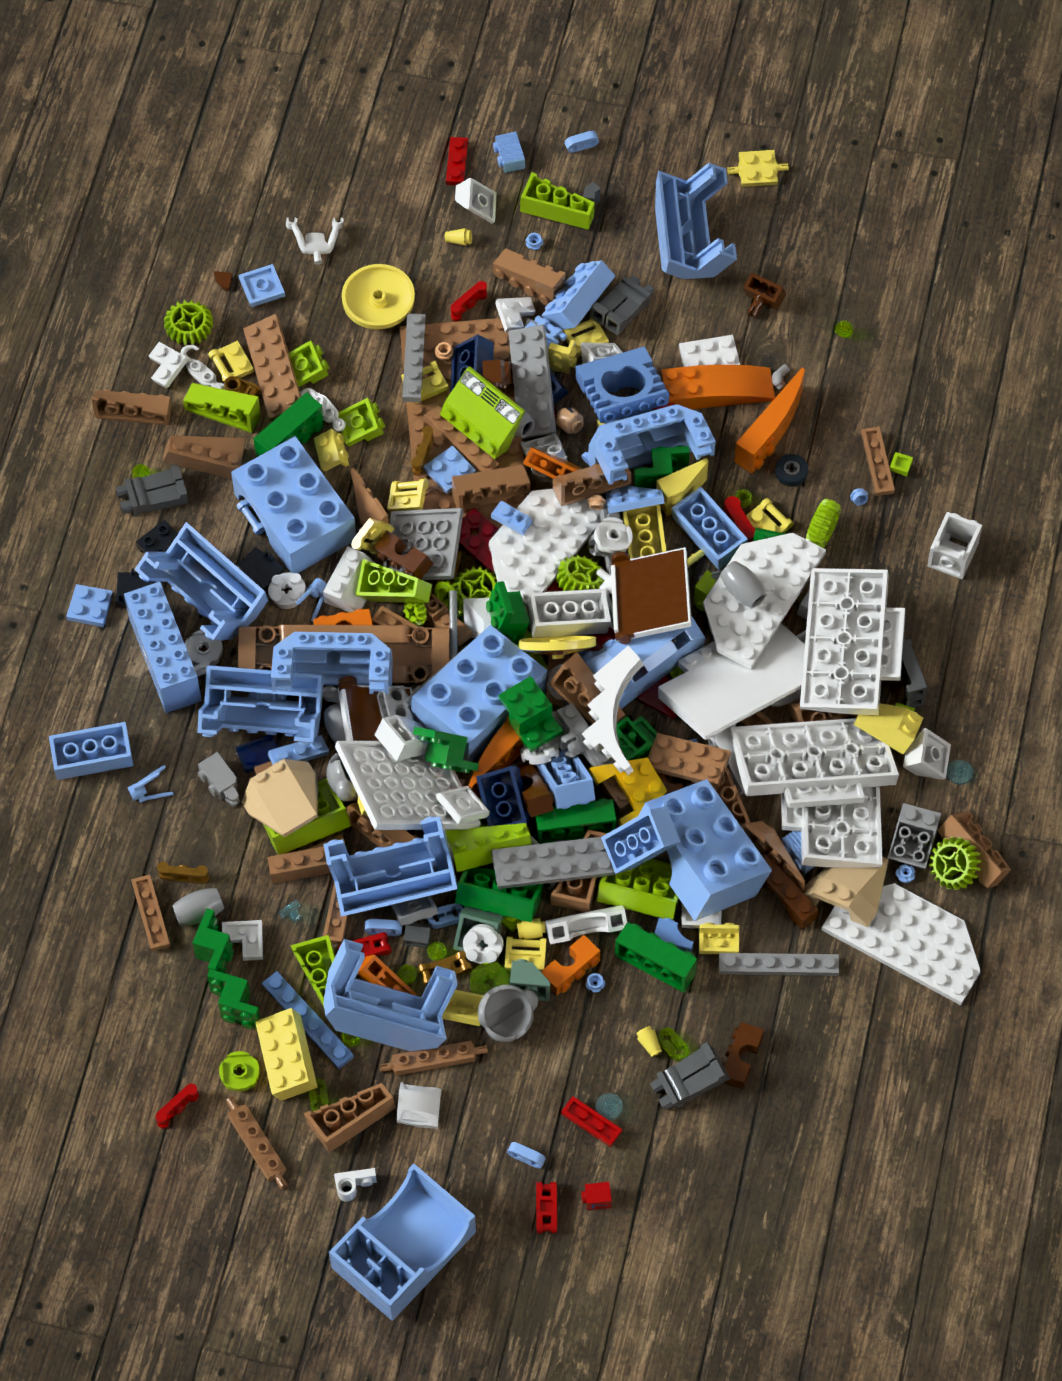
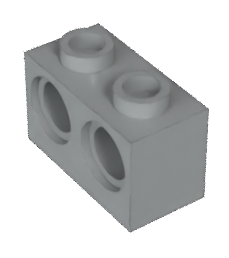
(392, 707)

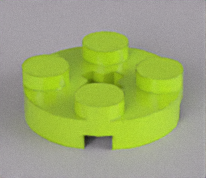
(247, 1079)

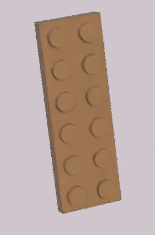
(272, 365)

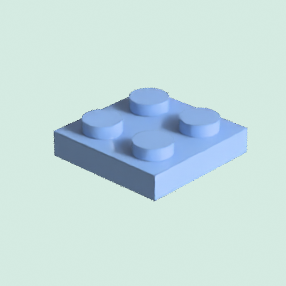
(261, 285)
(447, 465)
(89, 605)

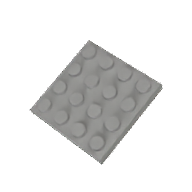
(433, 533)

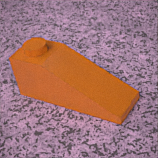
(548, 464)
(376, 972)

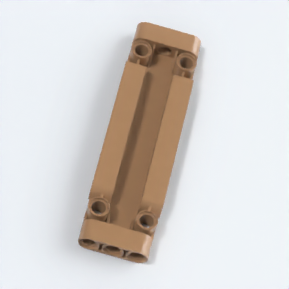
(407, 651)

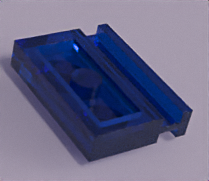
(255, 752)

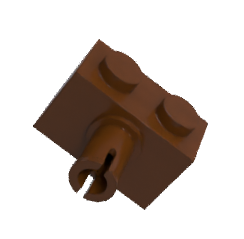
(764, 293)

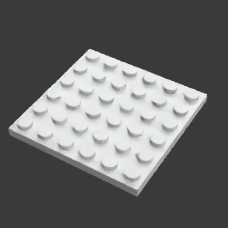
(400, 791)

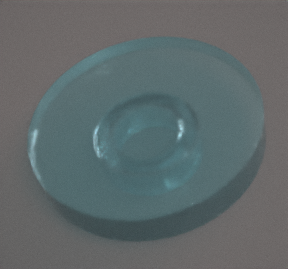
(959, 772)
(609, 1106)

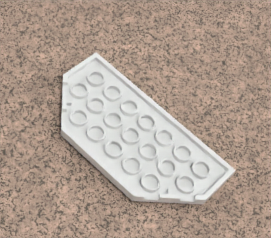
(531, 560)
(783, 568)
(913, 940)

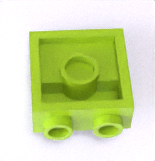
(308, 363)
(361, 422)

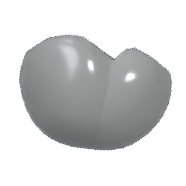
(340, 780)
(507, 1012)

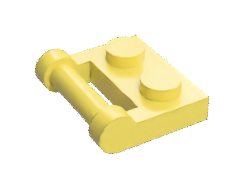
(593, 336)
(236, 359)
(433, 384)
(408, 499)
(760, 519)
(371, 530)
(535, 957)

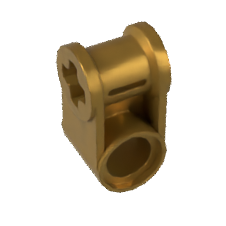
(241, 386)

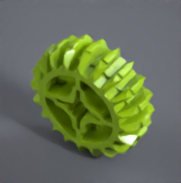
(190, 314)
(823, 522)
(578, 574)
(473, 583)
(968, 868)

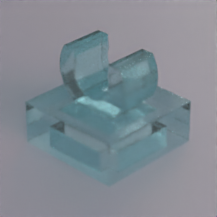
(290, 910)

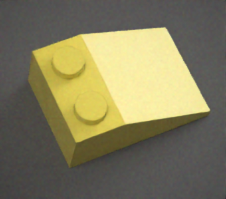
(681, 484)
(893, 726)

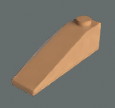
(366, 505)
(767, 841)

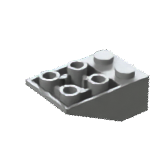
(914, 836)

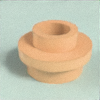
(444, 346)
(596, 502)

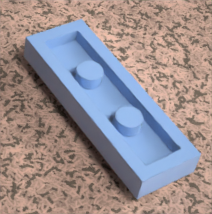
(300, 752)

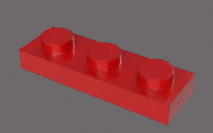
(456, 160)
(591, 1121)

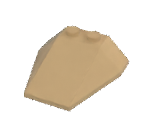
(283, 796)
(850, 889)

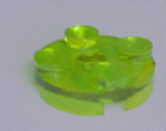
(484, 971)

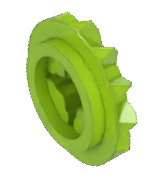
(441, 592)
(419, 610)

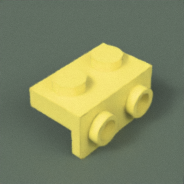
(562, 357)
(331, 450)
(718, 938)
(463, 1008)

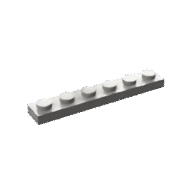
(413, 358)
(779, 964)

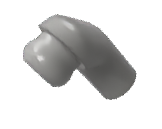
(778, 376)

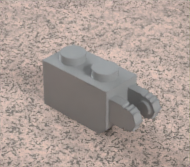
(220, 779)

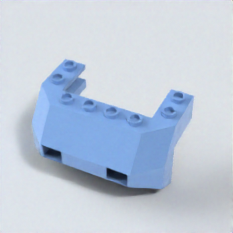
(684, 224)
(630, 440)
(207, 582)
(655, 651)
(333, 657)
(262, 708)
(392, 872)
(382, 1012)

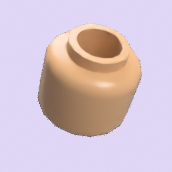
(569, 420)

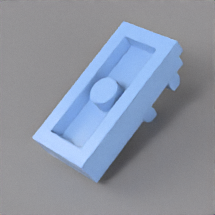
(511, 518)

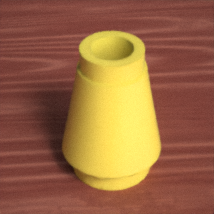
(459, 236)
(649, 1041)

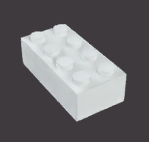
(568, 613)

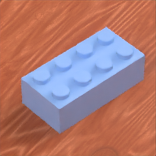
(578, 294)
(708, 527)
(91, 751)
(567, 780)
(640, 839)

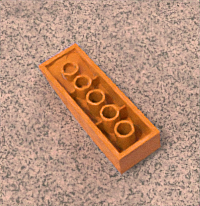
(718, 385)
(769, 427)
(499, 754)

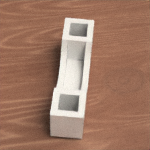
(571, 926)

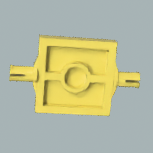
(758, 168)

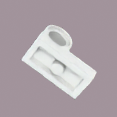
(360, 1177)

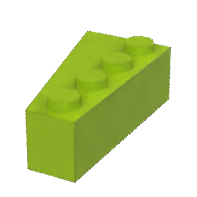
(555, 203)
(387, 585)

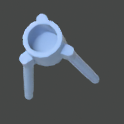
(315, 590)
(138, 790)

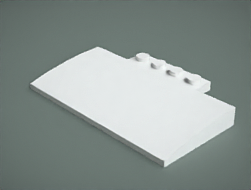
(850, 641)
(723, 692)
(812, 761)
(838, 833)

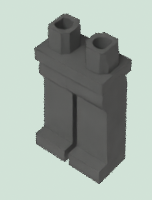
(622, 304)
(153, 492)
(912, 677)
(690, 1077)

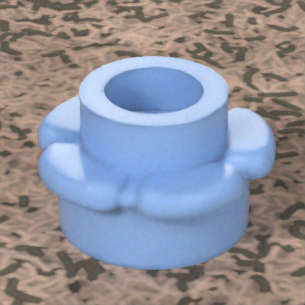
(534, 237)
(859, 496)
(905, 878)
(595, 978)

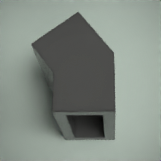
(592, 192)
(417, 935)

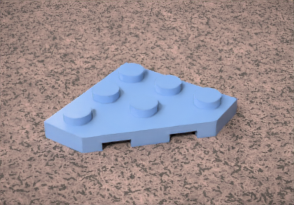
(632, 497)

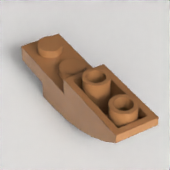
(439, 618)

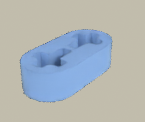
(581, 141)
(445, 916)
(376, 926)
(526, 1155)

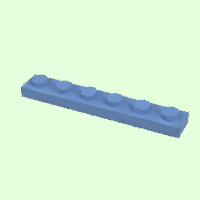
(313, 1025)

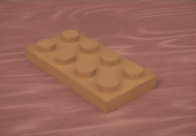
(688, 759)

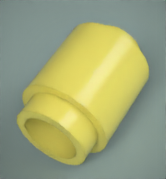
(532, 929)

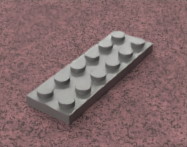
(533, 377)
(551, 862)

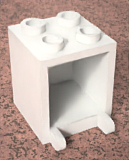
(949, 556)

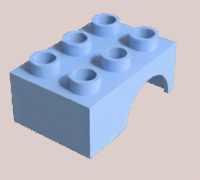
(295, 505)
(466, 691)
(715, 858)
(403, 1243)

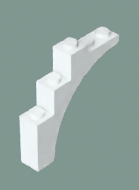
(611, 682)

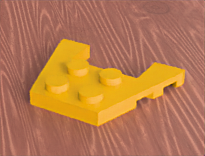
(638, 786)

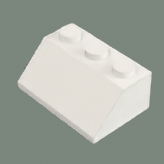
(344, 581)

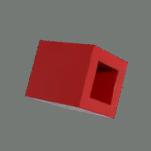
(597, 1196)

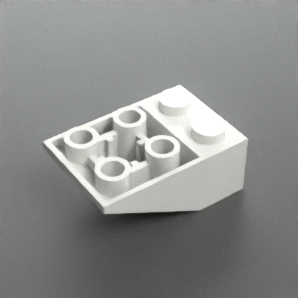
(398, 737)

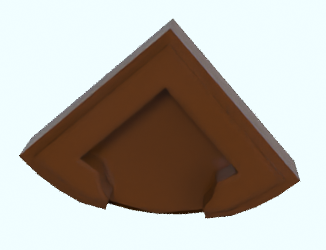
(223, 279)

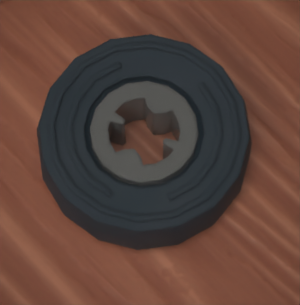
(791, 461)

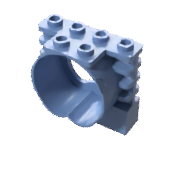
(620, 371)

